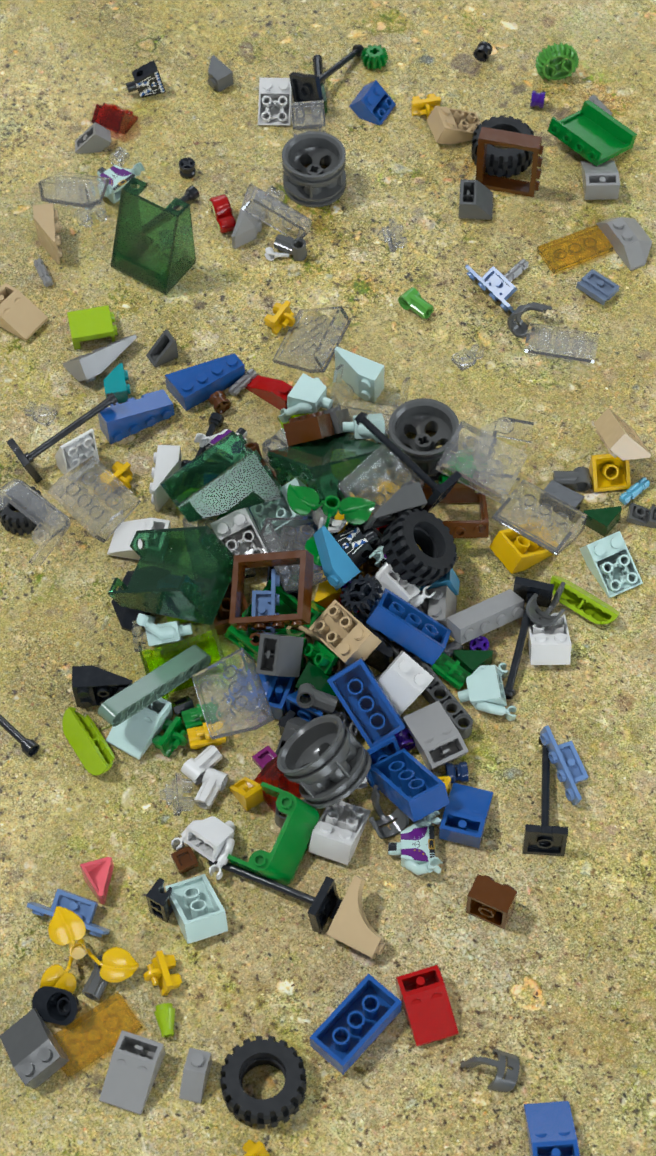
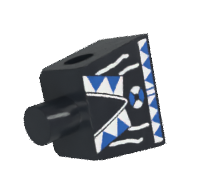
(146, 80)
(357, 544)

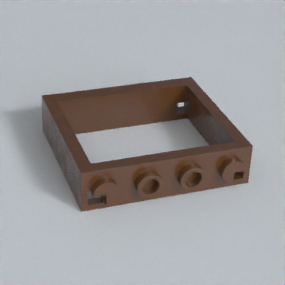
(515, 141)
(470, 528)
(283, 558)

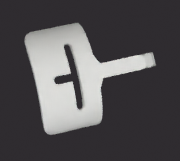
(320, 520)

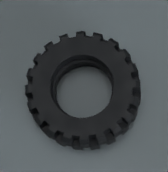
(503, 161)
(405, 556)
(263, 1110)

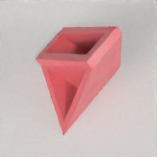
(98, 876)

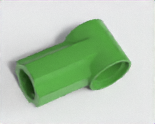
(412, 300)

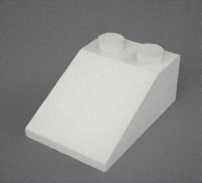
(404, 681)

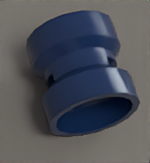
(461, 772)

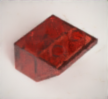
(114, 118)

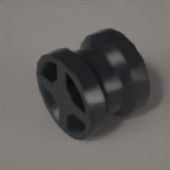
(483, 51)
(187, 168)

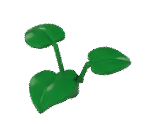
(303, 499)

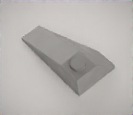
(92, 364)

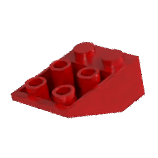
(426, 1005)

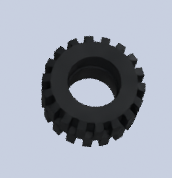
(16, 521)

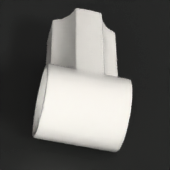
(196, 768)
(212, 783)

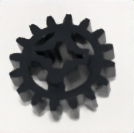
(361, 593)

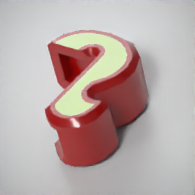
(223, 213)

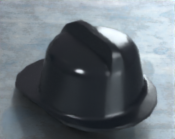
(56, 1005)

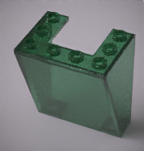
(152, 240)
(321, 462)
(222, 481)
(178, 574)

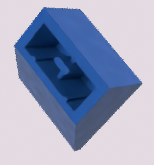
(372, 103)

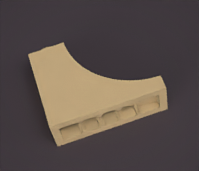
(351, 924)

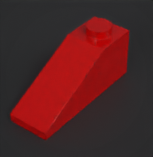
(270, 390)

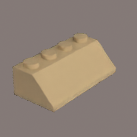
(620, 437)

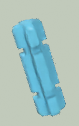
(634, 491)

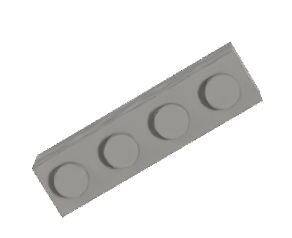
(485, 616)

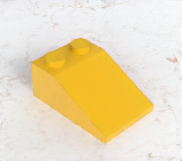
(517, 551)

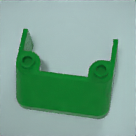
(291, 842)

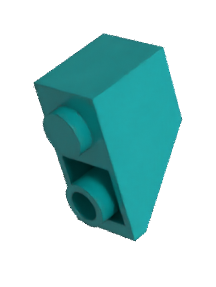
(116, 383)

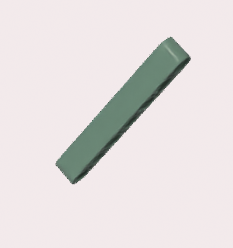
(153, 685)

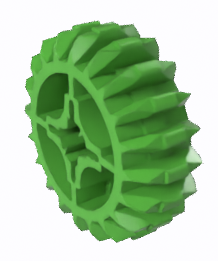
(555, 57)

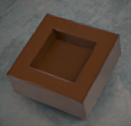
(184, 860)

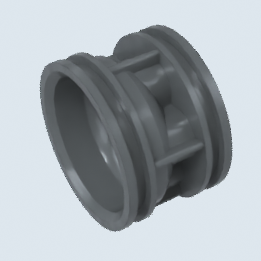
(313, 184)
(418, 417)
(324, 761)

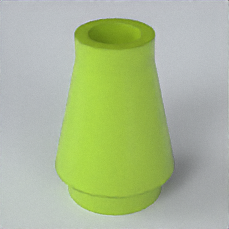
(165, 1018)

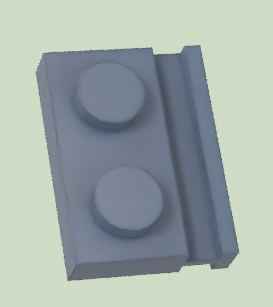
(597, 286)

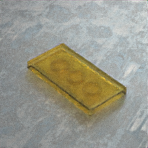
(574, 249)
(95, 1033)

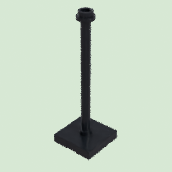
(307, 86)
(27, 458)
(439, 491)
(525, 589)
(544, 838)
(320, 907)

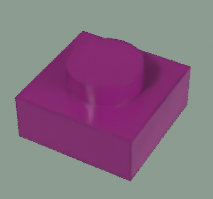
(263, 757)

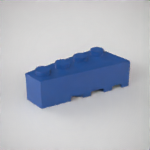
(200, 381)
(135, 415)

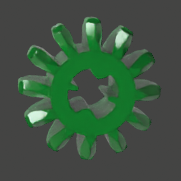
(374, 57)

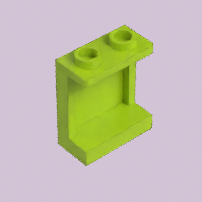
(91, 325)

